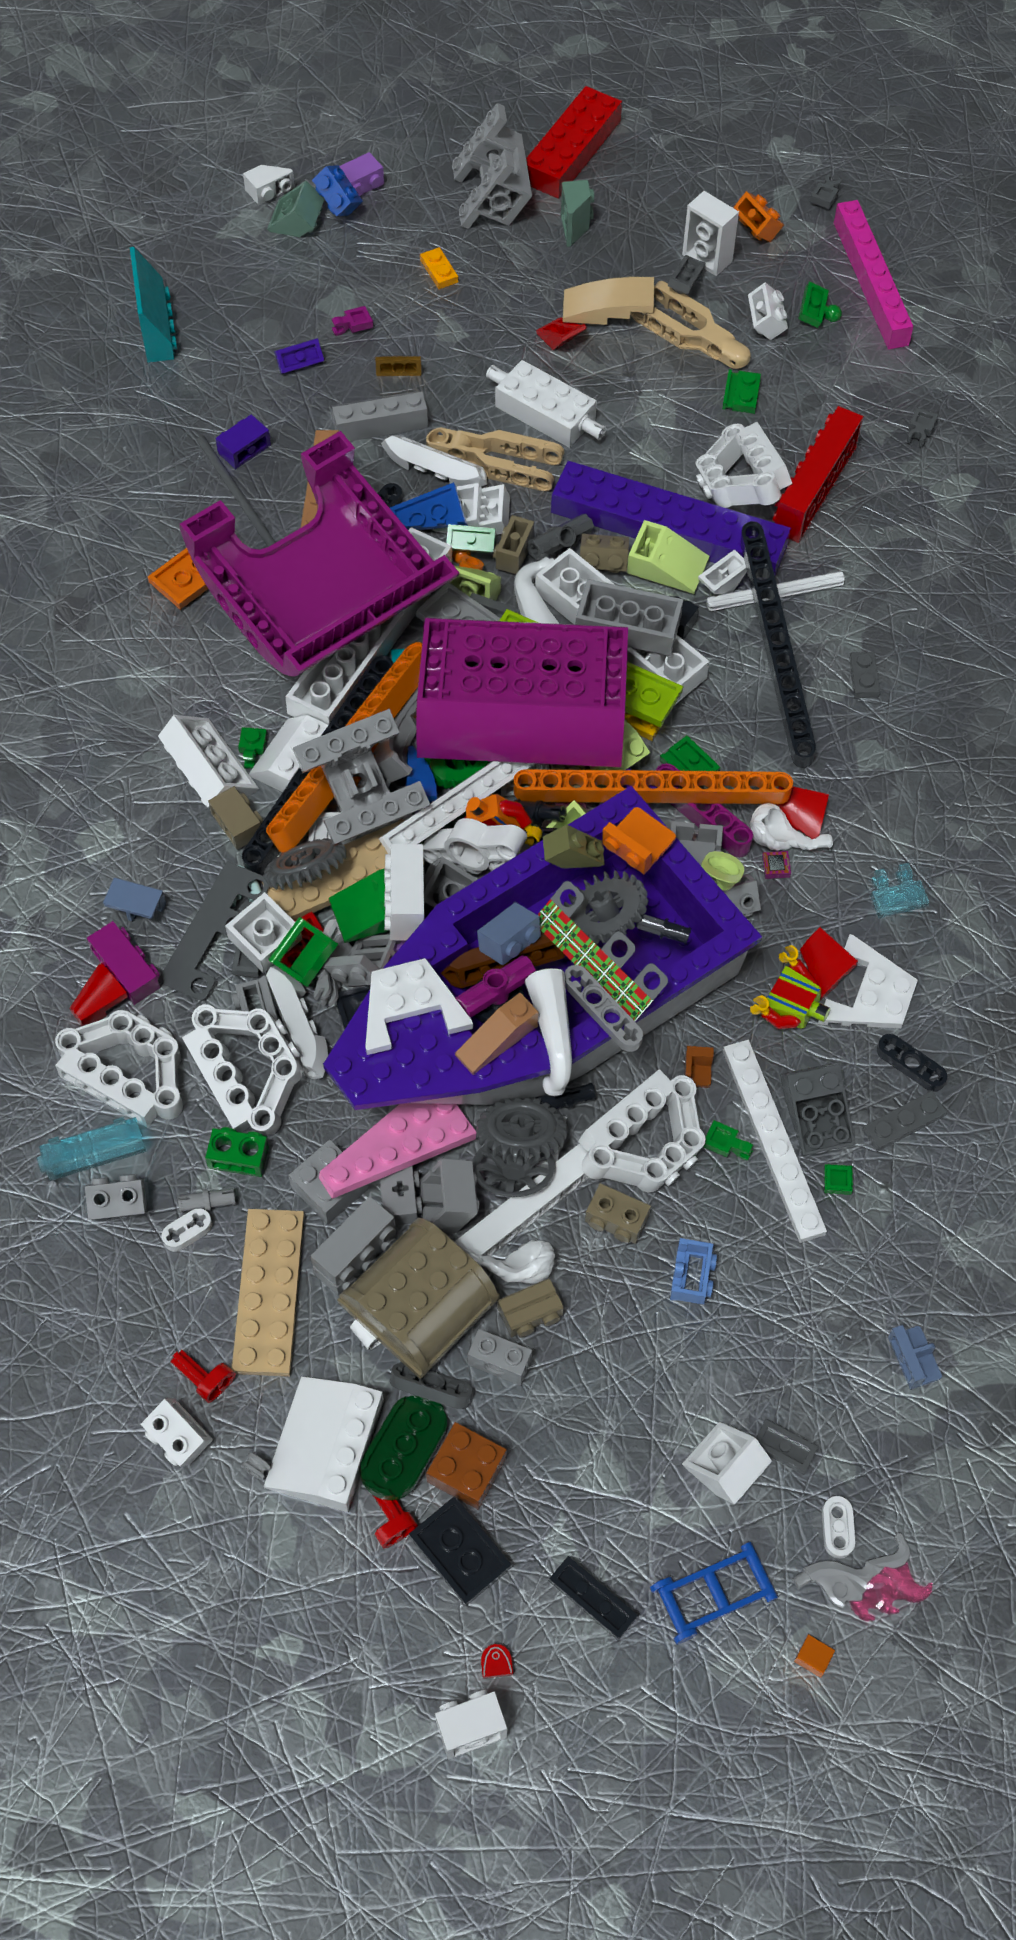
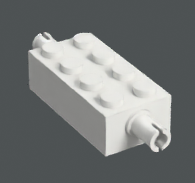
(545, 403)

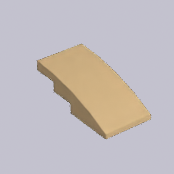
(608, 299)

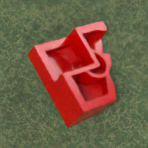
(97, 996)

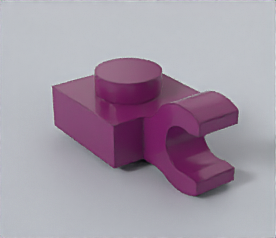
(355, 319)

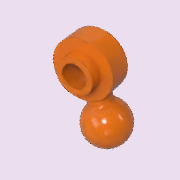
(465, 559)

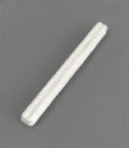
(785, 589)

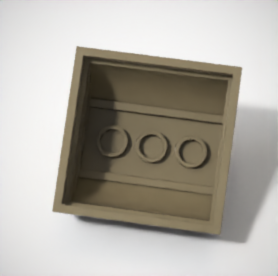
(420, 1296)

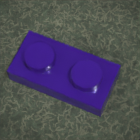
(299, 355)

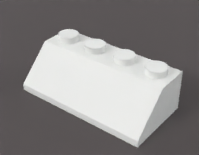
(204, 757)

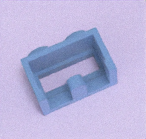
(697, 1249)

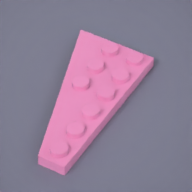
(396, 1142)

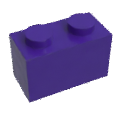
(243, 441)

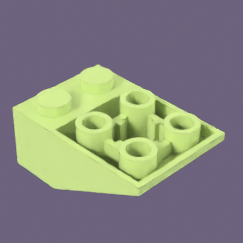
(666, 558)

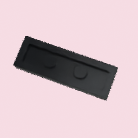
(593, 1598)

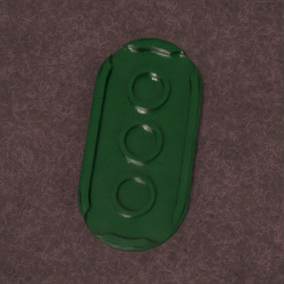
(403, 1447)

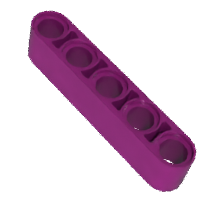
(716, 815)

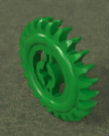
(450, 777)

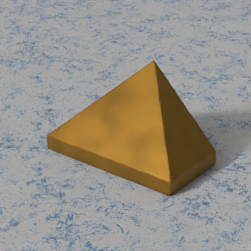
(398, 366)

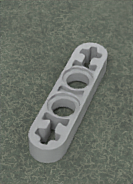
(599, 1010)

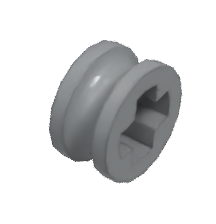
(255, 1466)

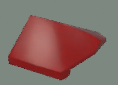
(559, 332)

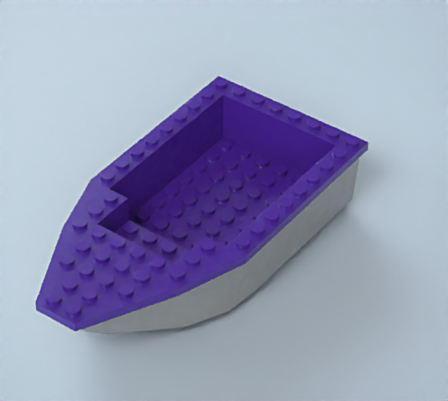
(423, 1054)

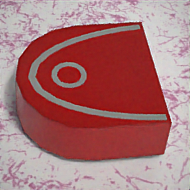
(496, 1662)

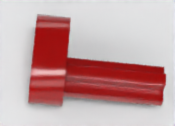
(208, 1385)
(398, 1524)

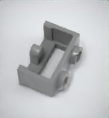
(250, 988)

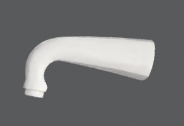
(528, 598)
(549, 999)

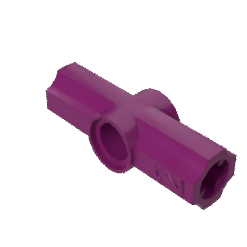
(486, 992)

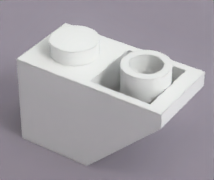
(268, 182)

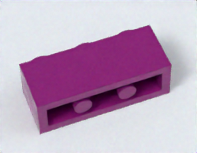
(124, 961)

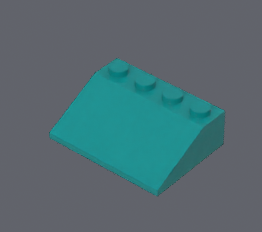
(153, 310)

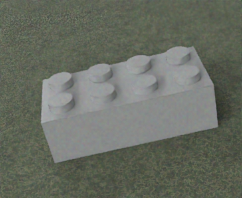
(649, 616)

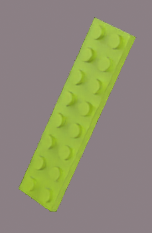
(647, 693)

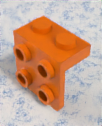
(638, 839)

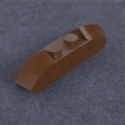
(473, 964)

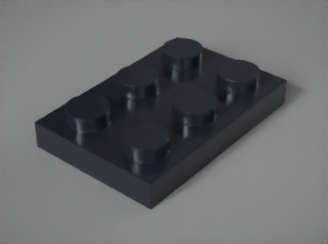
(460, 1551)

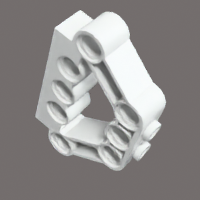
(768, 468)
(104, 1035)
(278, 1086)
(633, 1168)

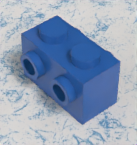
(337, 190)

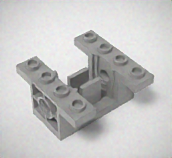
(503, 171)
(347, 755)

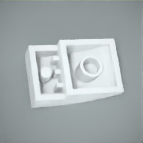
(484, 506)

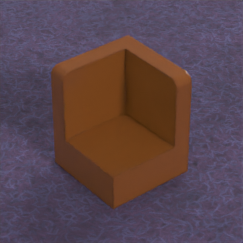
(698, 1065)

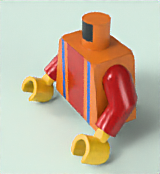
(499, 811)

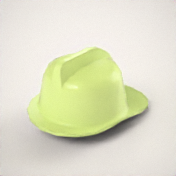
(723, 869)

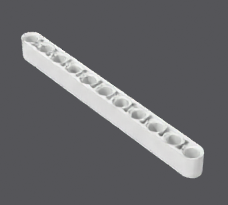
(512, 1217)

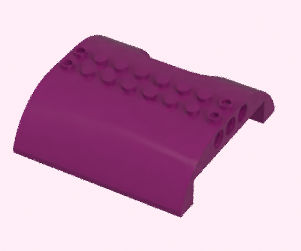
(323, 580)

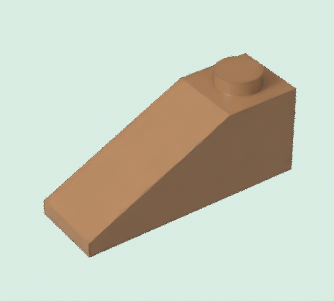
(498, 1033)

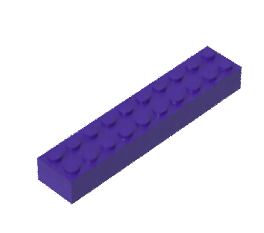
(624, 504)

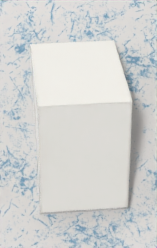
(725, 574)

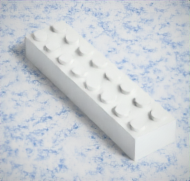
(562, 587)

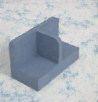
(134, 899)
(914, 1356)

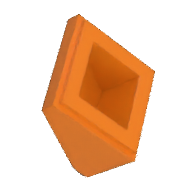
(814, 1656)

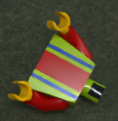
(793, 997)

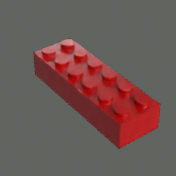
(573, 140)
(818, 472)

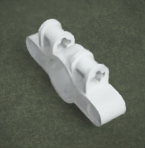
(475, 845)

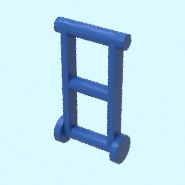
(688, 1631)

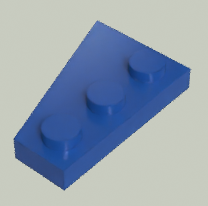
(432, 509)

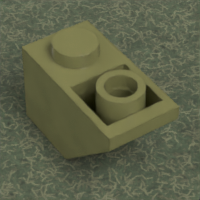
(572, 848)

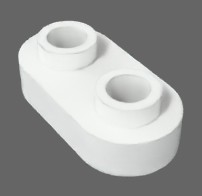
(838, 1528)

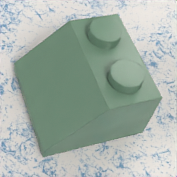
(576, 209)
(297, 211)

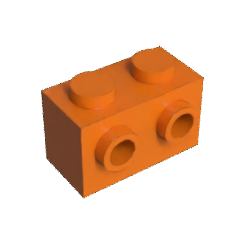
(758, 216)

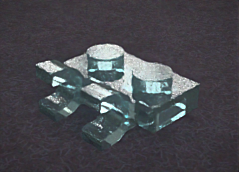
(899, 898)

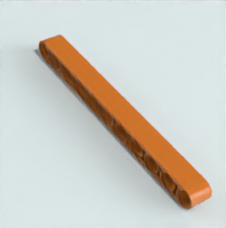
(663, 780)
(314, 791)

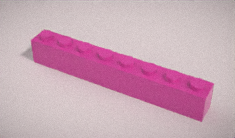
(873, 275)

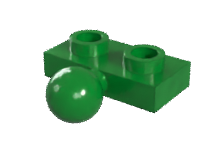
(814, 306)

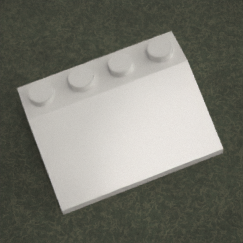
(325, 1442)

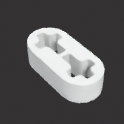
(185, 1224)

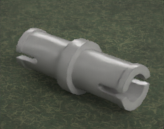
(206, 1199)

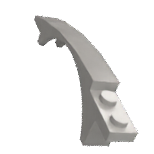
(393, 751)

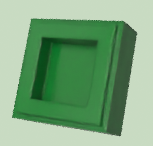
(838, 1179)

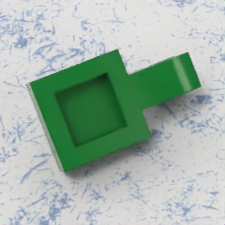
(252, 742)
(724, 1139)

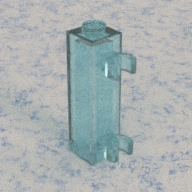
(91, 1148)

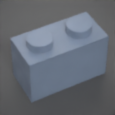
(509, 933)

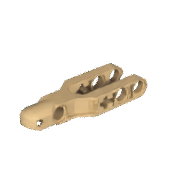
(710, 339)
(473, 448)

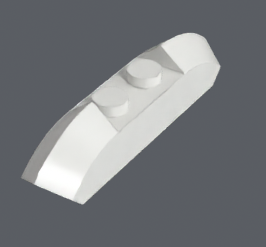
(409, 452)
(292, 1010)

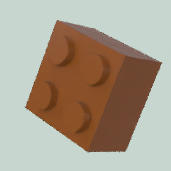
(466, 1465)

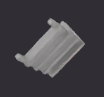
(357, 968)

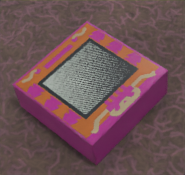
(776, 865)

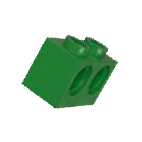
(234, 1159)

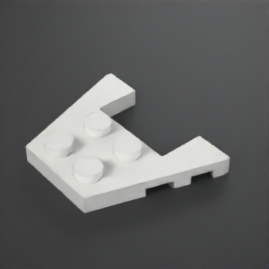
(408, 992)
(882, 994)

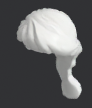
(774, 831)
(526, 1265)

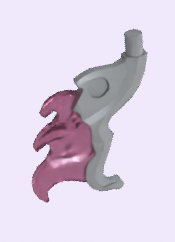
(871, 1587)

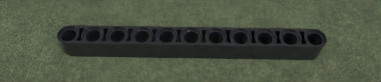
(777, 653)
(266, 852)

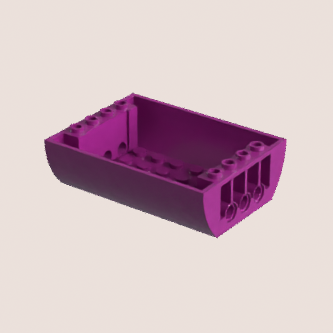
(522, 708)

